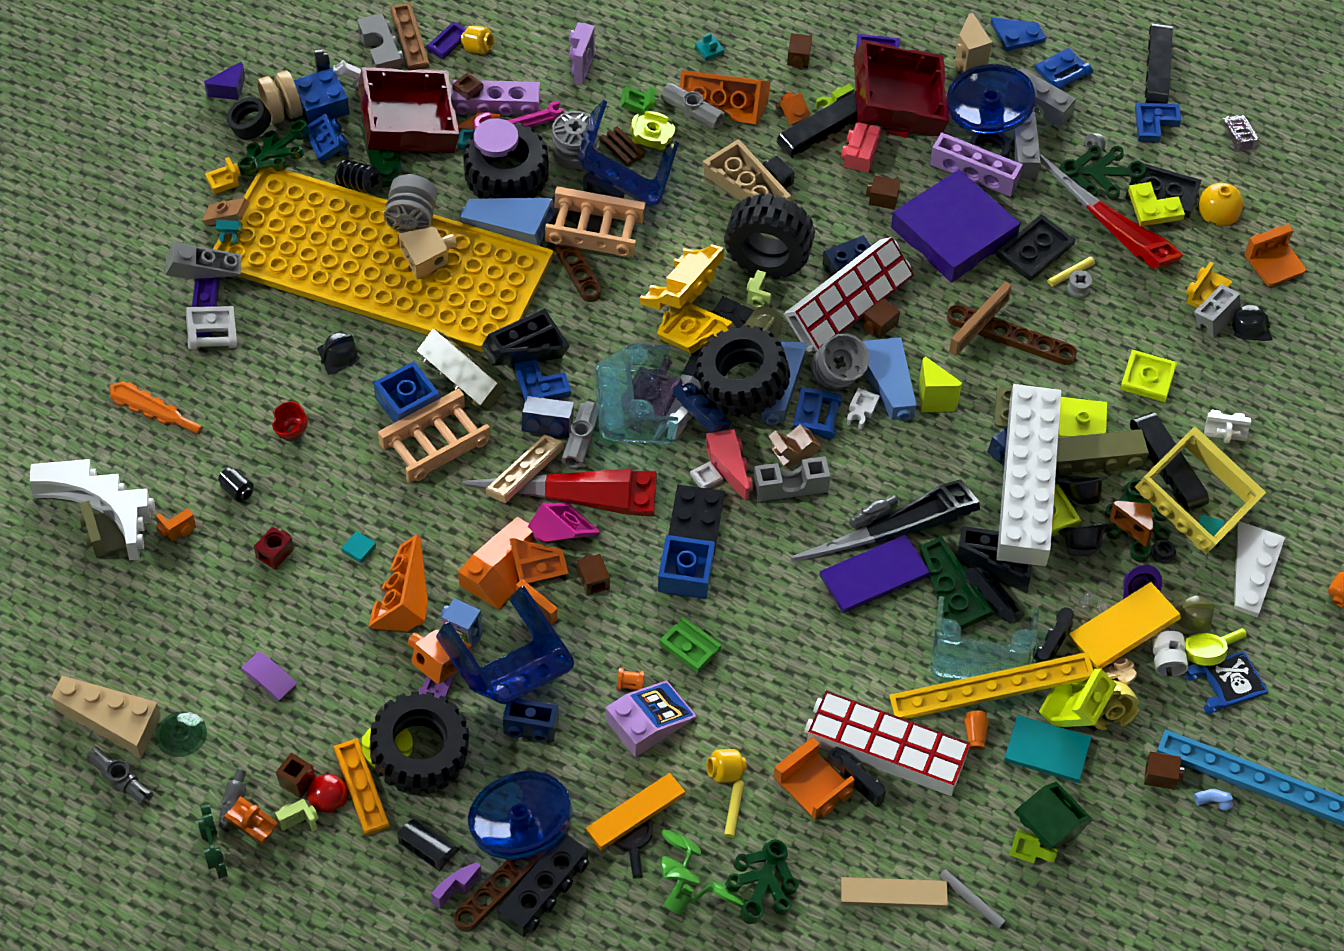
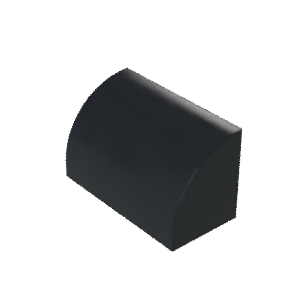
(426, 844)

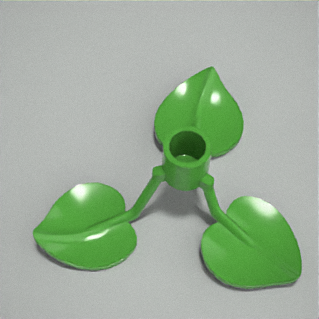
(682, 893)

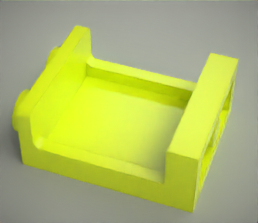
(1078, 702)

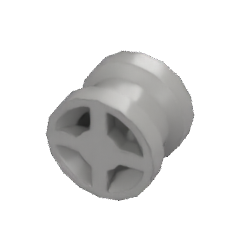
(1079, 284)

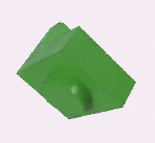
(638, 101)

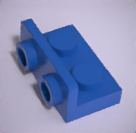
(326, 138)

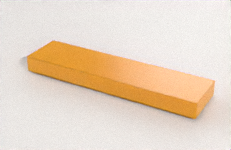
(361, 787)
(635, 811)

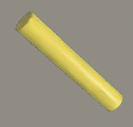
(1055, 280)
(734, 809)

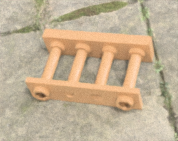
(599, 205)
(433, 415)

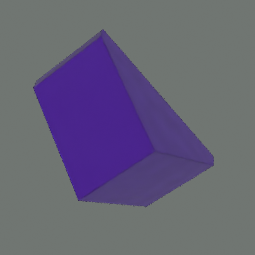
(227, 83)

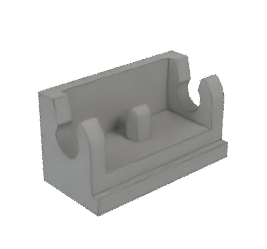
(1217, 310)

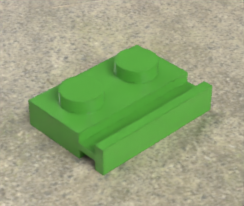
(690, 645)

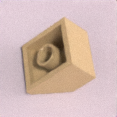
(972, 46)

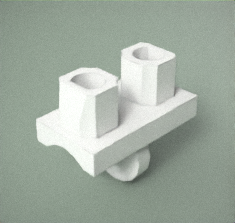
(1227, 426)

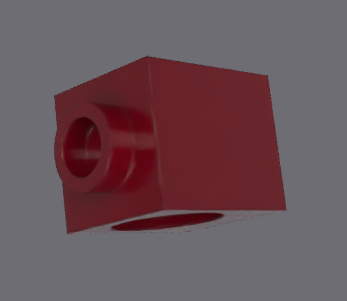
(274, 556)

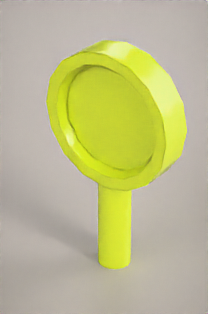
(1210, 649)

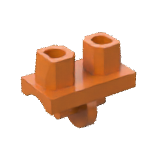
(251, 820)

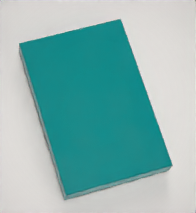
(1047, 749)

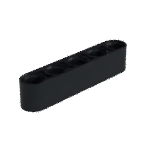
(1159, 63)
(819, 125)
(1178, 473)

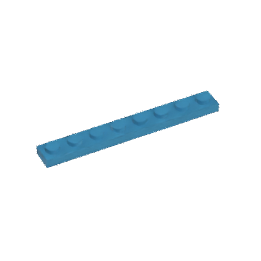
(1254, 777)

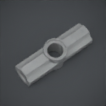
(693, 105)
(581, 435)

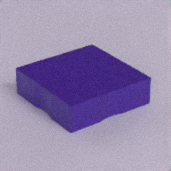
(954, 225)

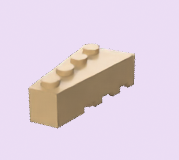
(741, 173)
(109, 713)

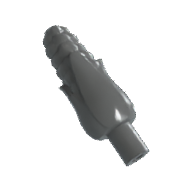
(873, 512)
(233, 790)

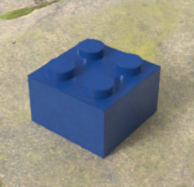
(320, 95)
(404, 391)
(686, 566)

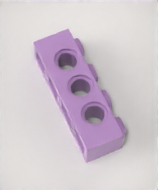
(500, 98)
(977, 163)

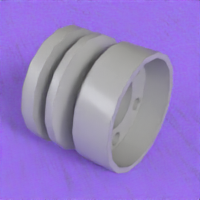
(567, 137)
(410, 203)
(849, 355)

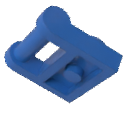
(1060, 64)
(809, 411)

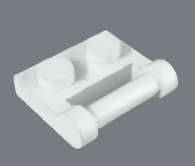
(211, 320)

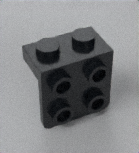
(594, 185)

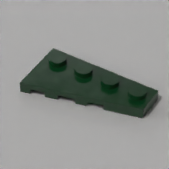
(385, 160)
(948, 578)

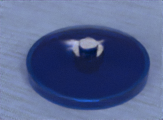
(991, 99)
(520, 815)

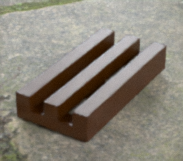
(612, 135)

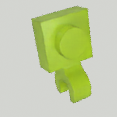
(836, 95)
(1028, 848)

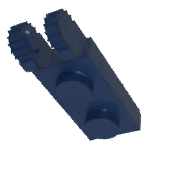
(701, 407)

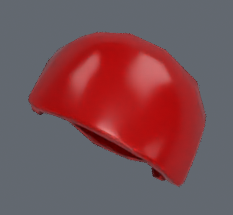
(289, 414)
(327, 793)

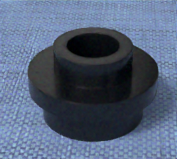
(1166, 546)

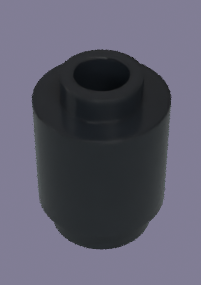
(235, 484)

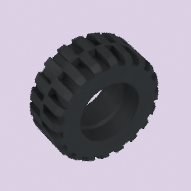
(508, 183)
(772, 217)
(739, 347)
(419, 711)

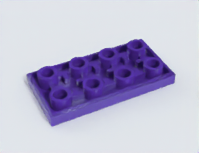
(874, 574)

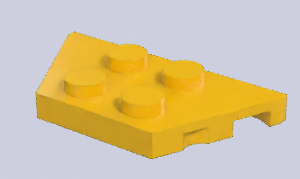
(691, 327)

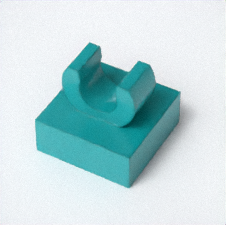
(709, 47)
(228, 227)

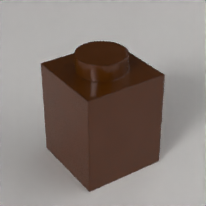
(799, 50)
(883, 192)
(880, 318)
(593, 574)
(1163, 770)
(295, 775)

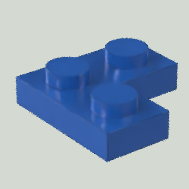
(1152, 116)
(534, 385)

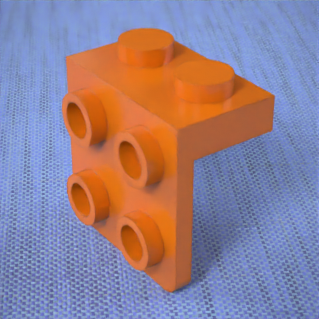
(1273, 256)

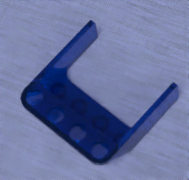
(619, 176)
(520, 670)

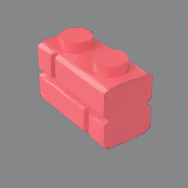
(862, 147)

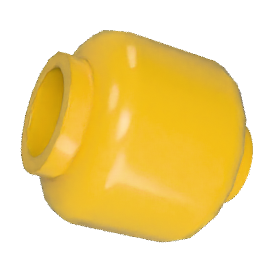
(477, 40)
(726, 765)

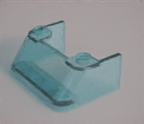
(618, 412)
(964, 658)

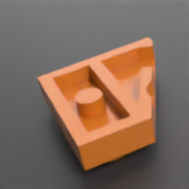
(537, 561)

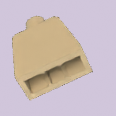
(426, 250)

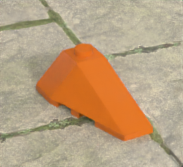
(738, 96)
(491, 569)
(406, 591)

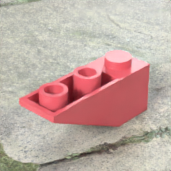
(725, 455)

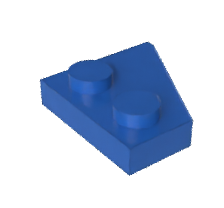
(1017, 33)

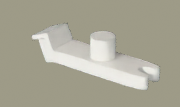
(344, 67)

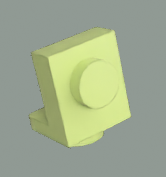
(756, 295)
(295, 813)

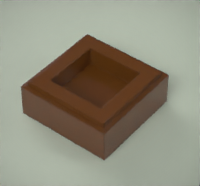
(467, 86)

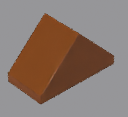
(1134, 519)

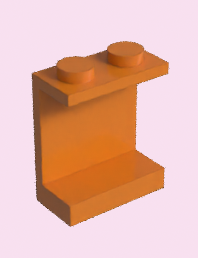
(812, 780)

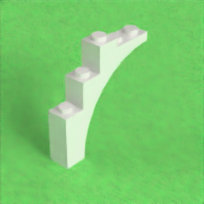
(80, 483)

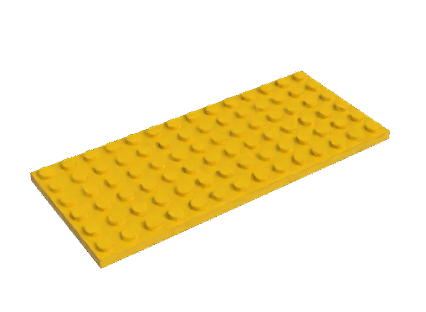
(343, 253)

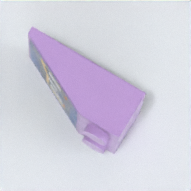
(648, 716)

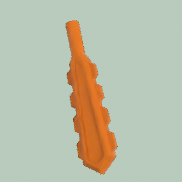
(141, 401)

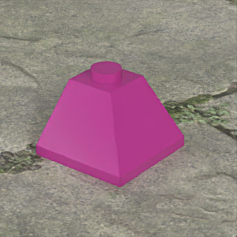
(559, 523)

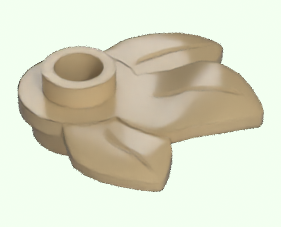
(1122, 670)

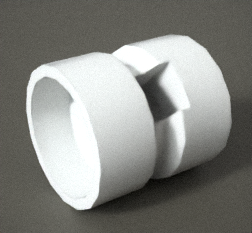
(1169, 652)

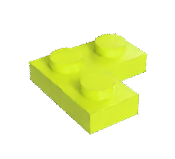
(1154, 211)

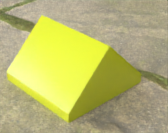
(937, 388)

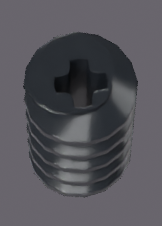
(359, 177)

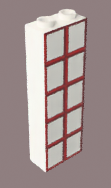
(849, 293)
(888, 742)

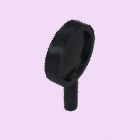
(633, 842)

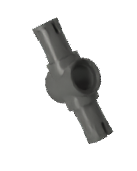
(127, 784)

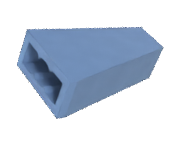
(511, 217)
(795, 356)
(890, 377)

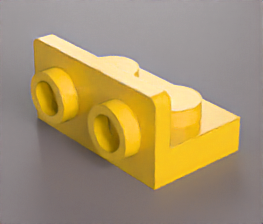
(1205, 285)

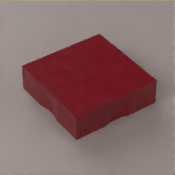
(900, 88)
(407, 110)

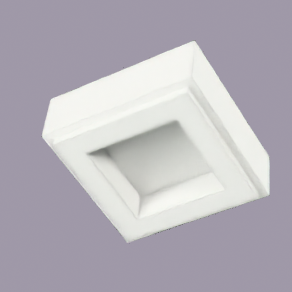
(706, 476)

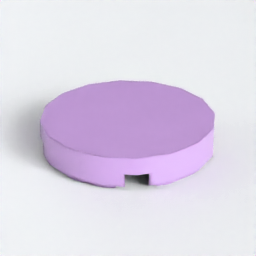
(496, 137)

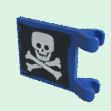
(1231, 681)

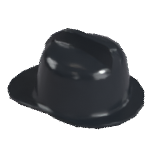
(1251, 323)
(338, 352)
(1083, 489)
(1086, 539)

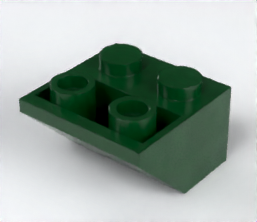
(1053, 816)

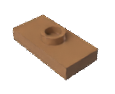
(225, 210)

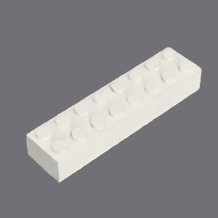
(1029, 475)

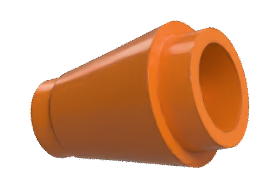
(976, 728)

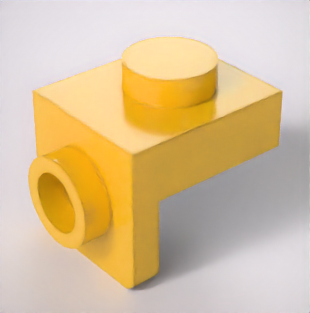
(223, 178)

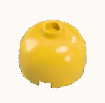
(1221, 204)

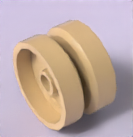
(280, 97)

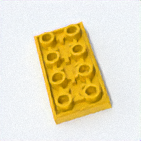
(1125, 626)

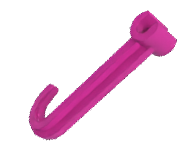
(530, 120)

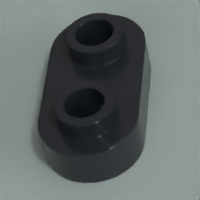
(321, 60)

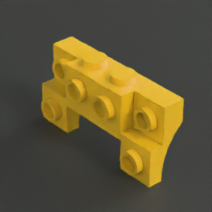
(688, 279)

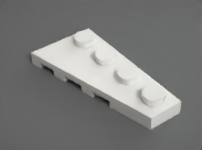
(1254, 566)

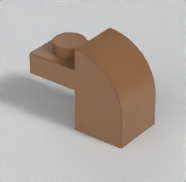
(795, 446)

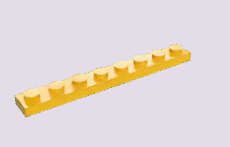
(992, 686)

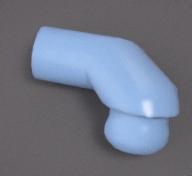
(1214, 795)

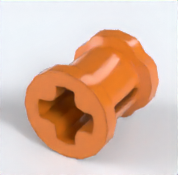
(630, 680)

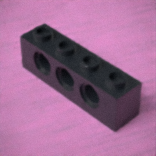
(564, 851)

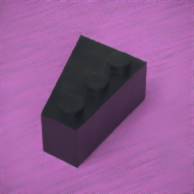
(526, 340)
(980, 548)

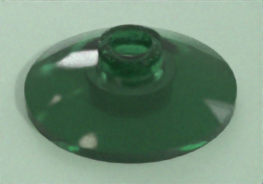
(181, 743)

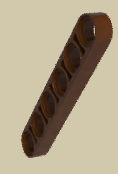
(573, 268)
(1013, 331)
(490, 889)

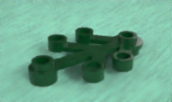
(250, 163)
(1099, 170)
(1130, 496)
(213, 855)
(765, 878)

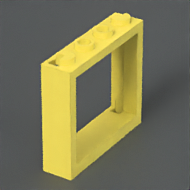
(1222, 467)

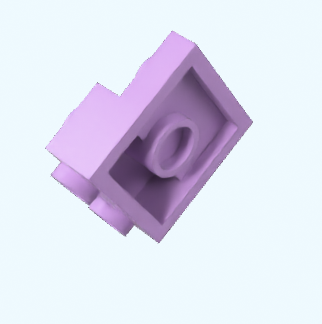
(582, 50)

